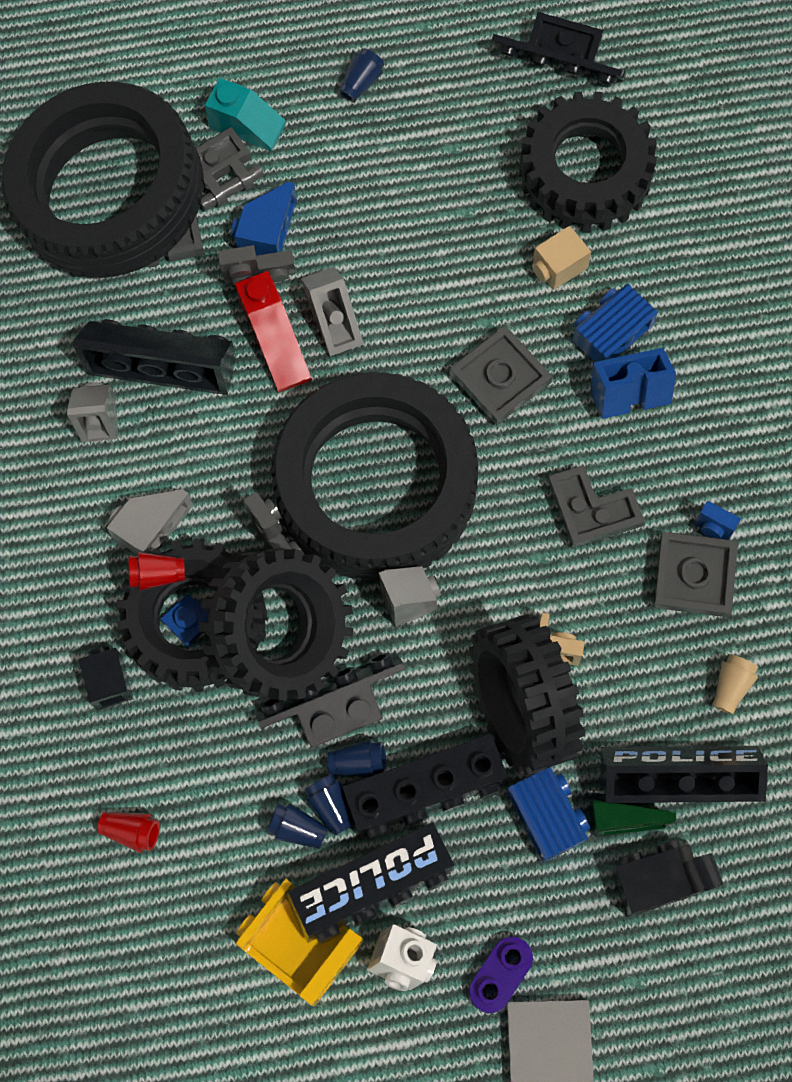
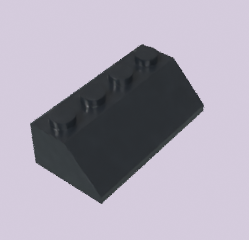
(156, 356)

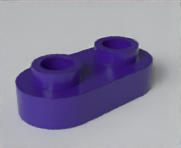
(501, 975)

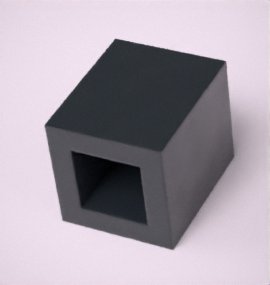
(105, 677)

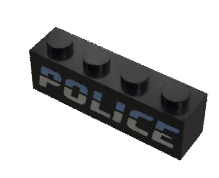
(683, 774)
(370, 883)

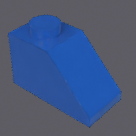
(266, 220)

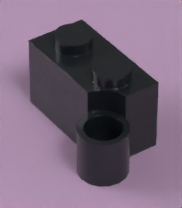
(663, 877)

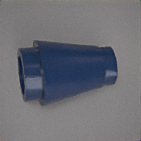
(361, 74)
(358, 759)
(330, 804)
(296, 827)

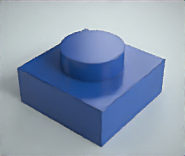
(717, 522)
(184, 620)

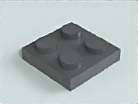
(501, 375)
(695, 574)

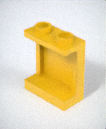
(281, 948)

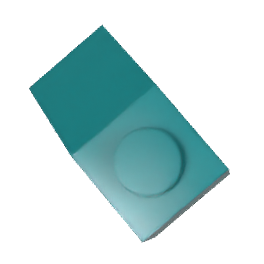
(245, 112)

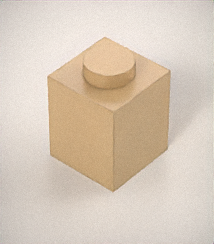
(561, 258)

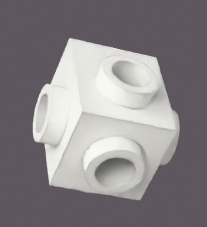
(403, 958)

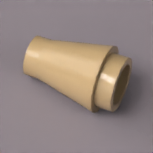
(734, 682)

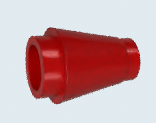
(154, 570)
(130, 829)

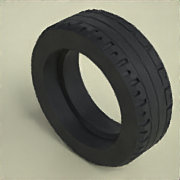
(66, 127)
(363, 400)

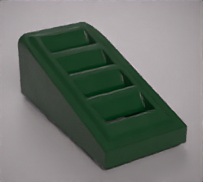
(620, 818)

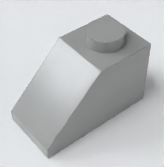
(332, 310)
(93, 412)
(148, 520)
(408, 593)

